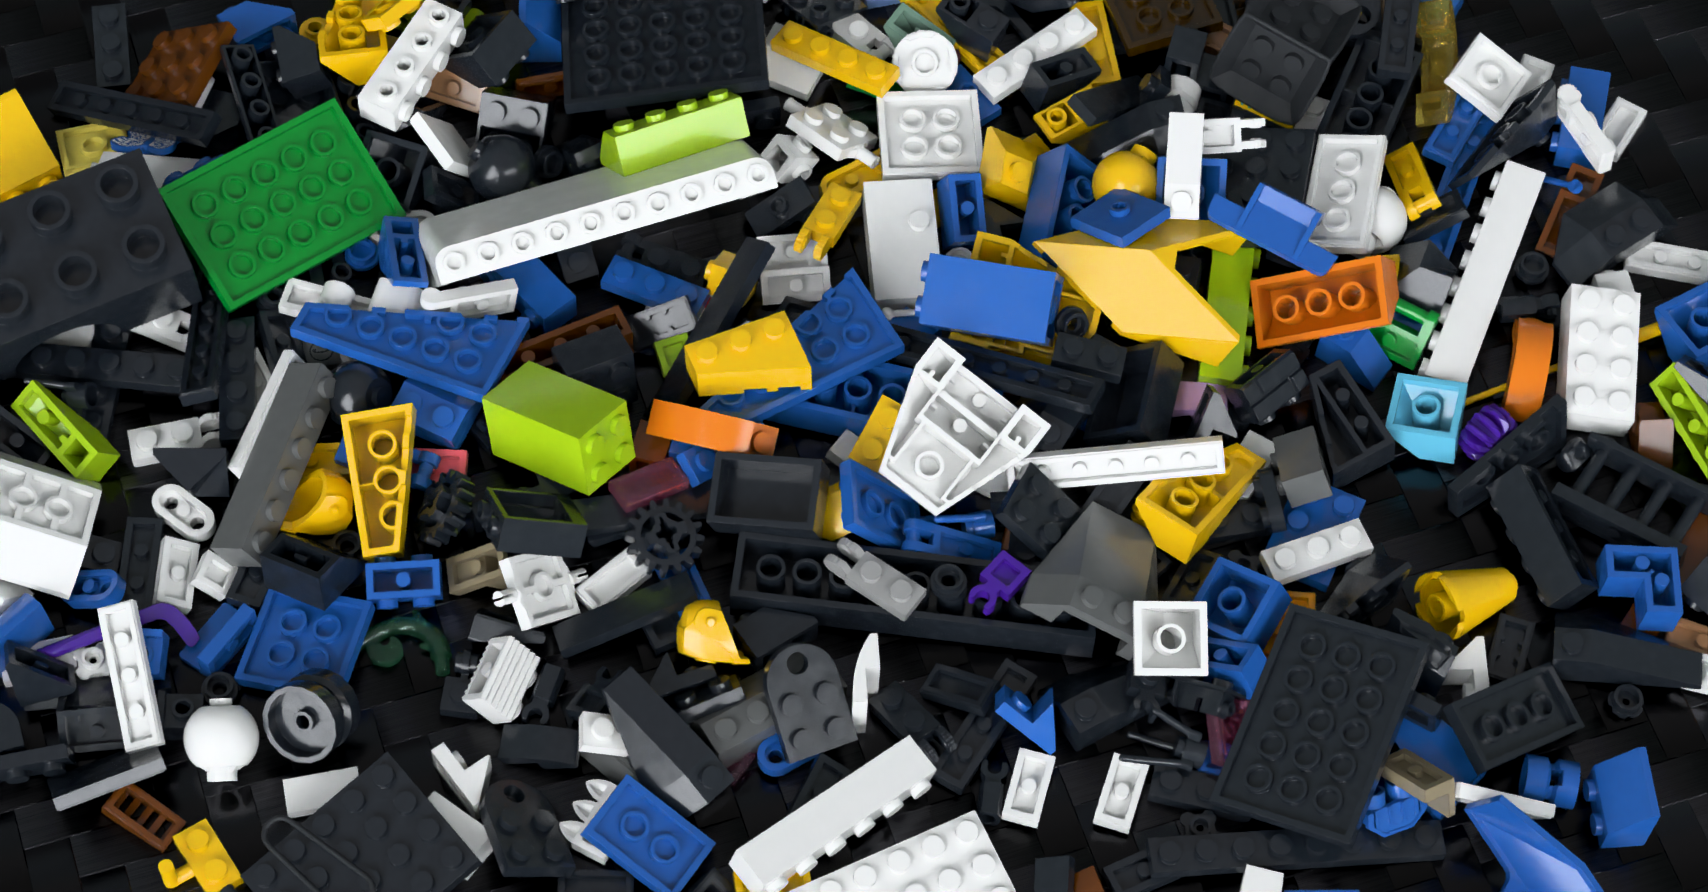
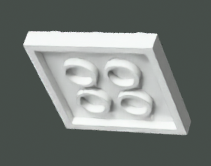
(929, 134)

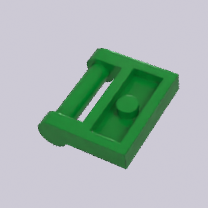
(1403, 342)

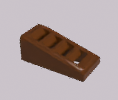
(111, 810)

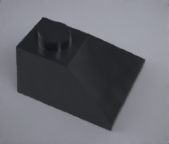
(401, 165)

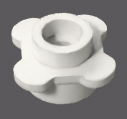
(85, 668)

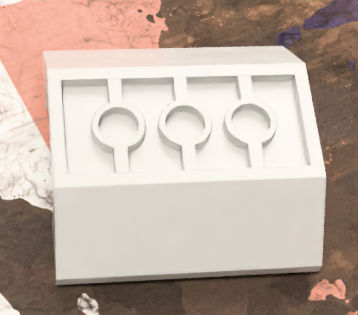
(44, 525)

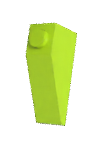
(65, 433)

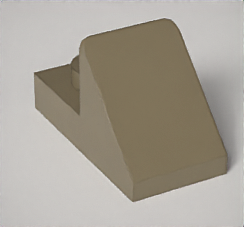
(475, 570)

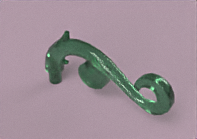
(419, 627)

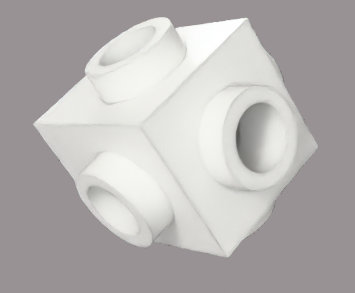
(790, 157)

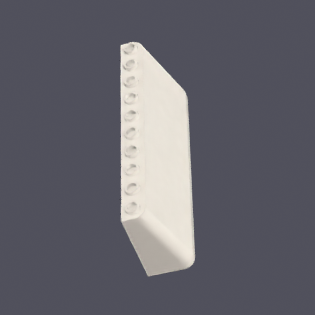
(585, 210)

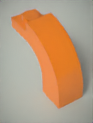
(1528, 367)
(710, 429)

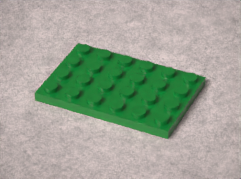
(280, 204)

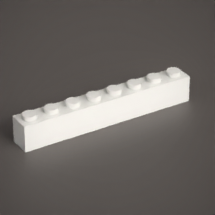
(1484, 274)

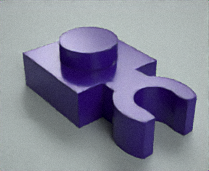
(1000, 578)

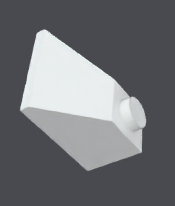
(1170, 638)

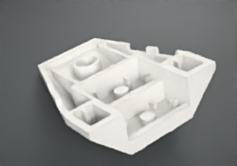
(954, 432)

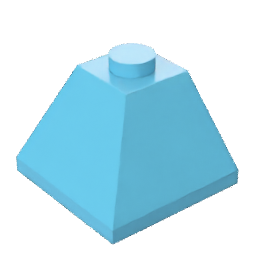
(1427, 416)

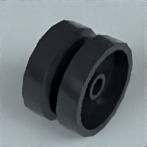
(311, 715)

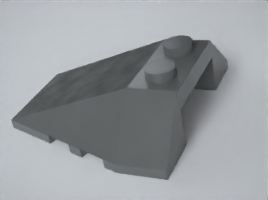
(1097, 574)

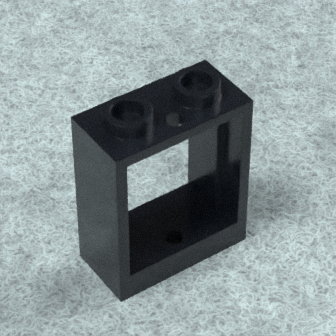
(532, 522)

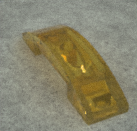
(1440, 51)

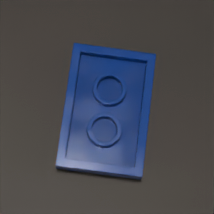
(874, 505)
(1316, 517)
(648, 837)

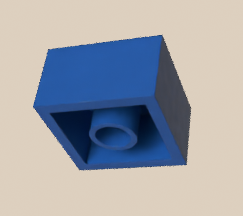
(1242, 603)

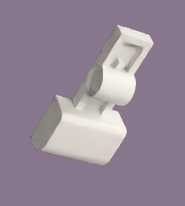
(391, 297)

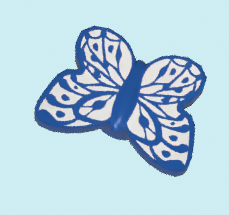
(148, 144)

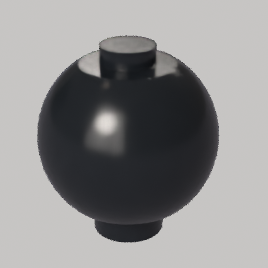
(501, 166)
(359, 389)

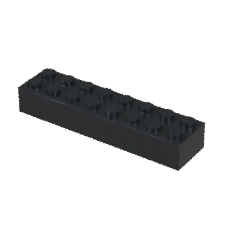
(1363, 102)

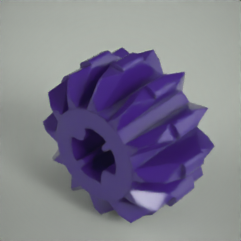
(1485, 431)

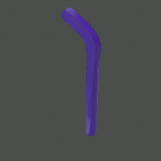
(156, 611)

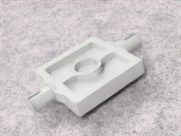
(832, 131)
(539, 589)

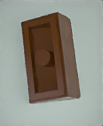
(546, 84)

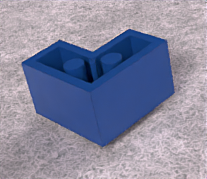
(1649, 577)

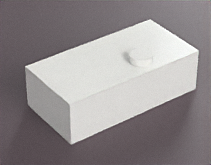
(898, 238)

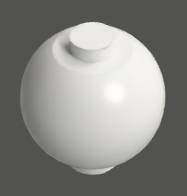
(1388, 223)
(221, 739)

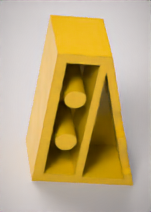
(749, 358)

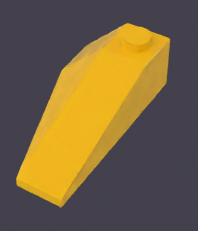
(347, 44)
(1189, 509)

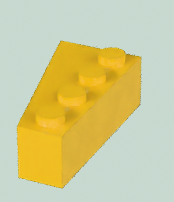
(380, 468)

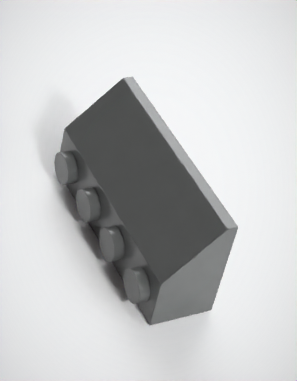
(744, 724)

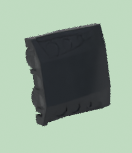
(1441, 654)

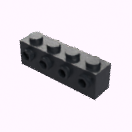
(1541, 537)

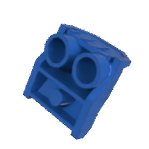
(1392, 809)

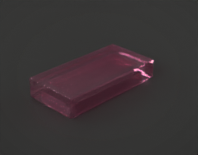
(648, 484)

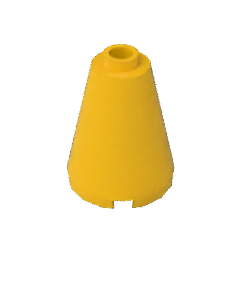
(1463, 598)

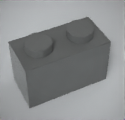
(1301, 467)

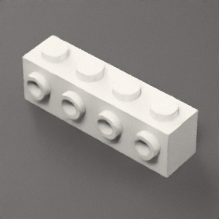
(411, 65)

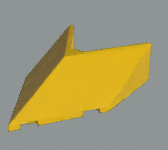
(1144, 290)

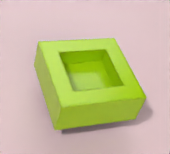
(668, 350)

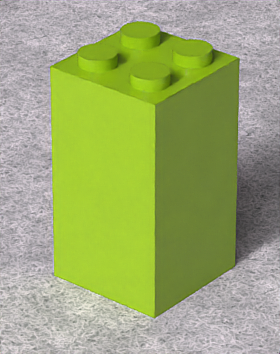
(559, 427)

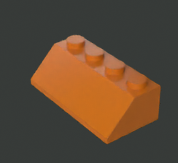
(1310, 307)

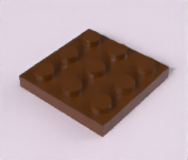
(182, 63)

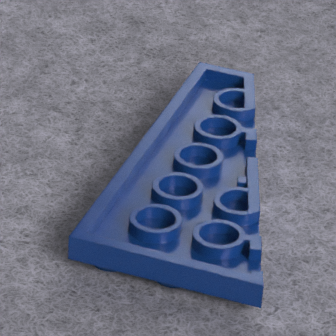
(840, 339)
(423, 345)

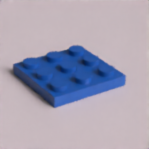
(301, 637)

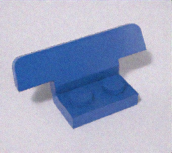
(1277, 225)

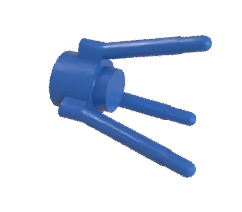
(976, 523)

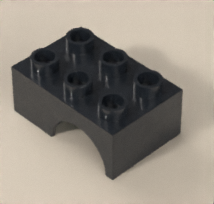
(88, 255)

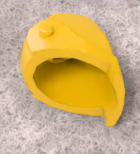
(320, 504)
(706, 636)

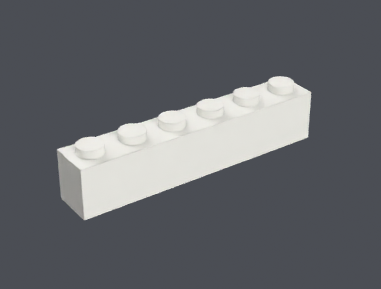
(833, 817)

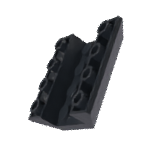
(266, 105)

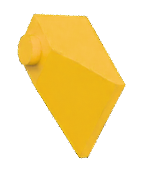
(1008, 167)

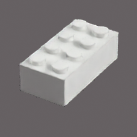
(1599, 358)

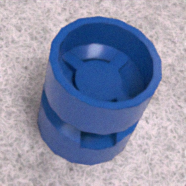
(1536, 778)

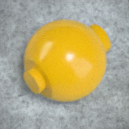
(1127, 170)

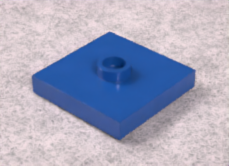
(1120, 217)

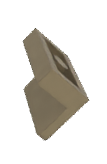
(1421, 780)

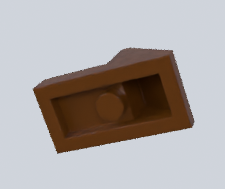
(1652, 433)

